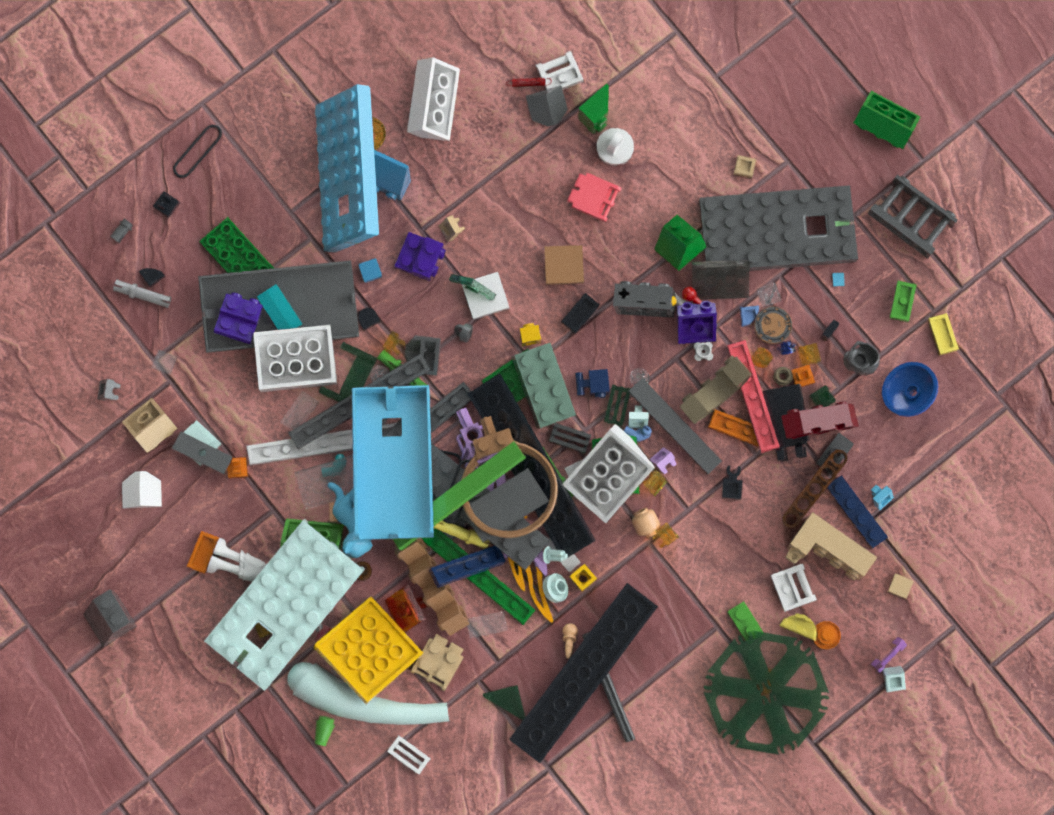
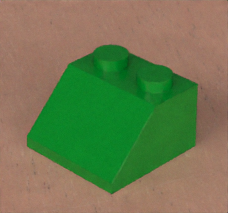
(594, 111)
(679, 242)

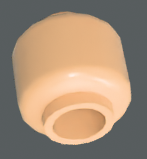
(645, 522)

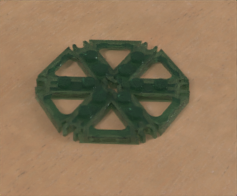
(754, 706)

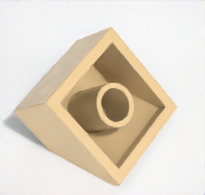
(149, 425)

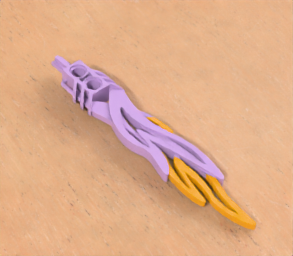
(541, 568)

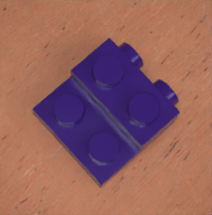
(420, 256)
(238, 318)
(696, 322)

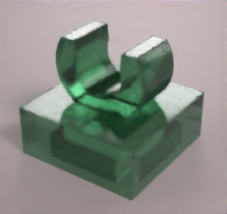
(822, 397)

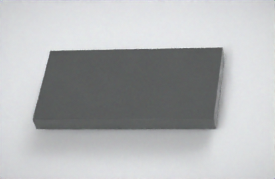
(507, 503)

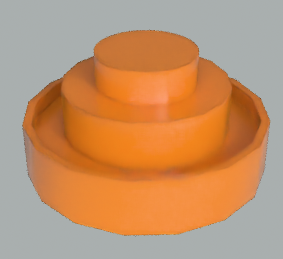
(827, 635)

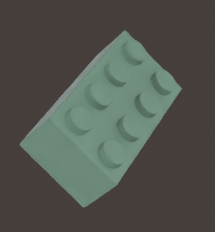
(543, 385)

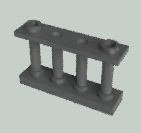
(895, 223)

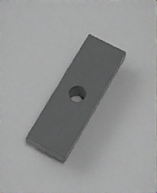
(192, 447)

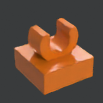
(803, 376)
(238, 468)

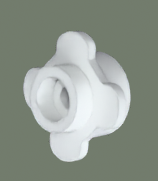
(703, 346)

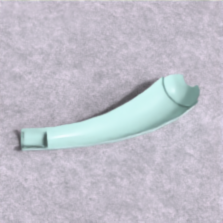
(336, 697)

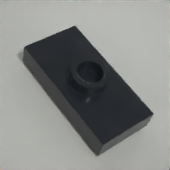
(580, 313)

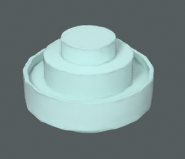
(555, 588)

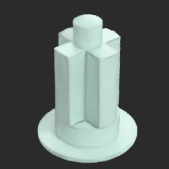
(553, 555)

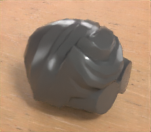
(863, 359)

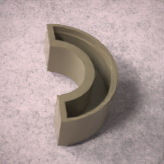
(717, 391)

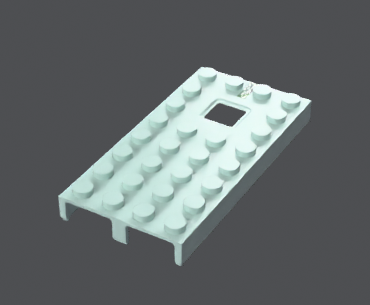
(288, 600)

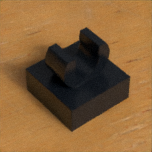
(166, 204)

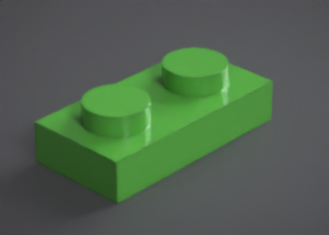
(902, 301)
(744, 620)

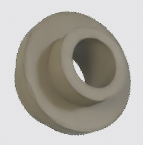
(782, 370)

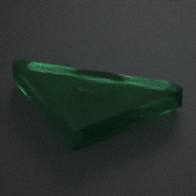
(472, 285)
(507, 699)

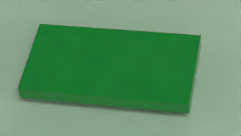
(233, 249)

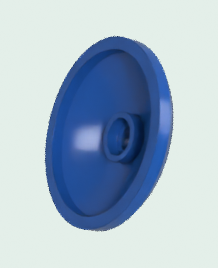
(903, 382)

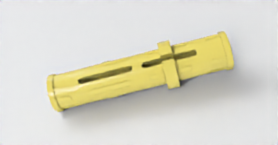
(468, 536)

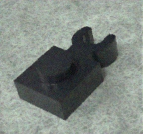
(732, 487)

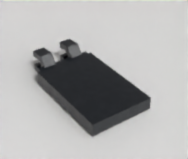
(778, 403)

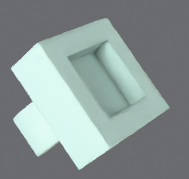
(638, 418)

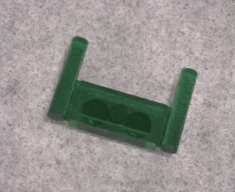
(357, 375)

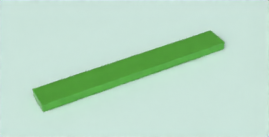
(471, 486)

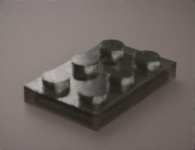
(721, 279)

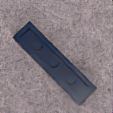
(856, 512)
(467, 566)

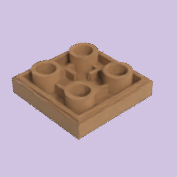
(564, 265)

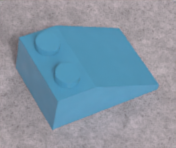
(391, 176)

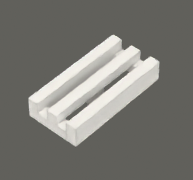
(395, 745)

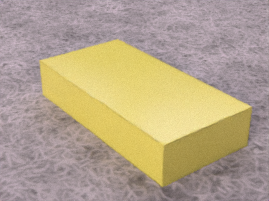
(943, 334)

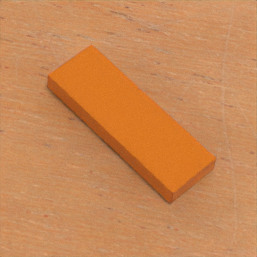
(733, 427)

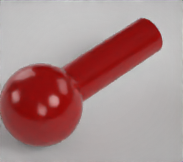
(689, 294)

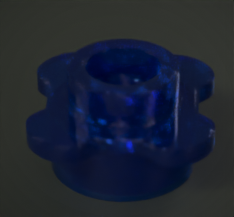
(787, 347)

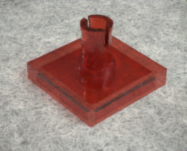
(406, 608)

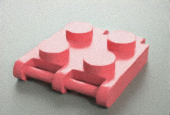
(593, 196)

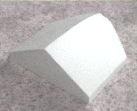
(141, 491)

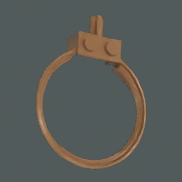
(493, 443)

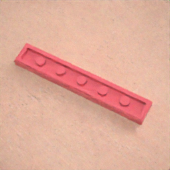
(755, 401)

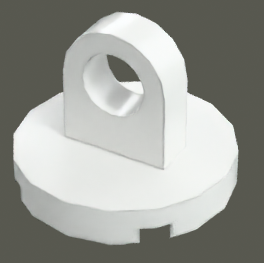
(615, 146)

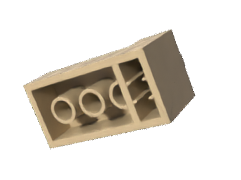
(833, 545)

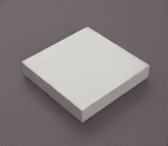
(482, 306)

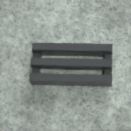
(573, 431)

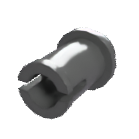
(121, 230)

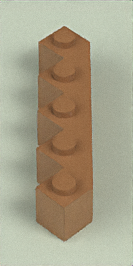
(442, 600)

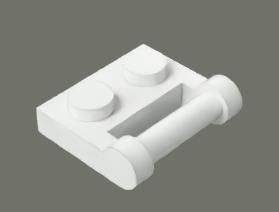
(565, 77)
(787, 589)

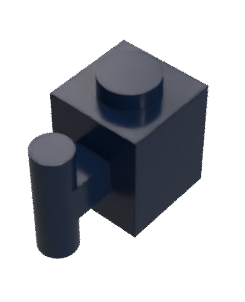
(597, 383)

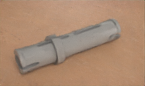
(141, 293)

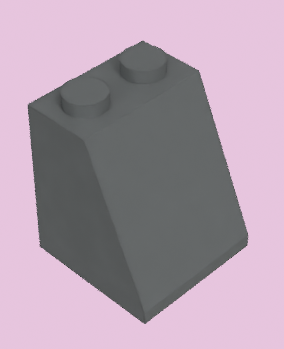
(108, 617)

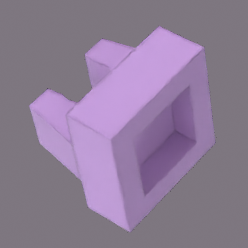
(662, 458)

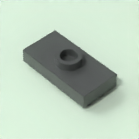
(839, 442)

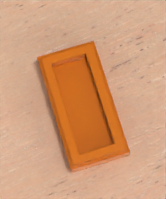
(202, 552)

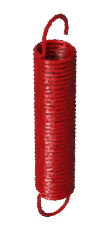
(528, 82)

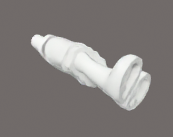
(248, 567)

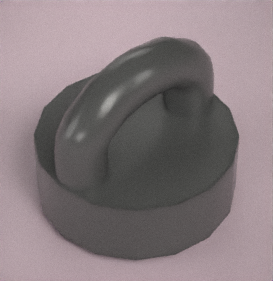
(466, 332)

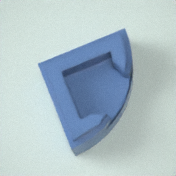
(748, 314)

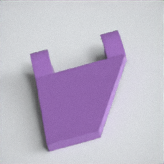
(880, 665)

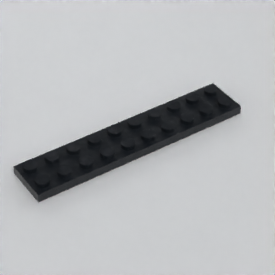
(565, 524)
(583, 673)

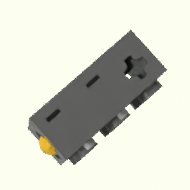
(644, 299)

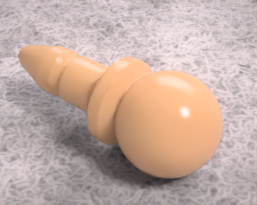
(570, 632)

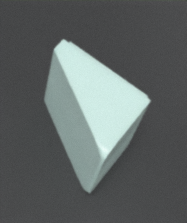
(894, 678)

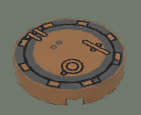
(773, 325)

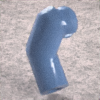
(641, 434)

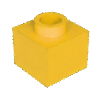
(530, 334)
(583, 570)

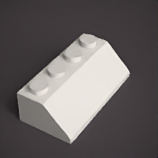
(433, 99)

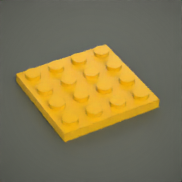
(368, 650)

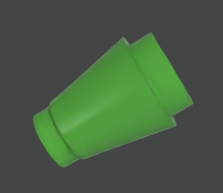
(324, 728)

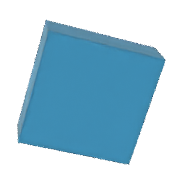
(370, 270)

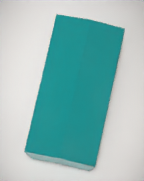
(279, 309)

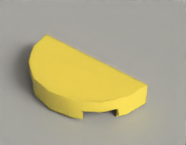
(801, 625)

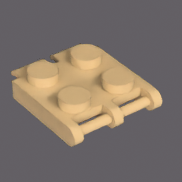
(439, 661)

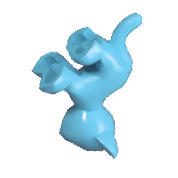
(344, 513)

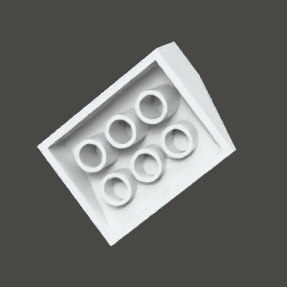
(295, 358)
(609, 474)

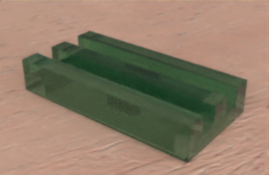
(613, 421)

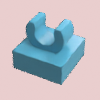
(881, 497)

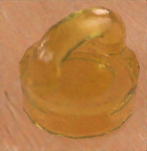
(762, 357)

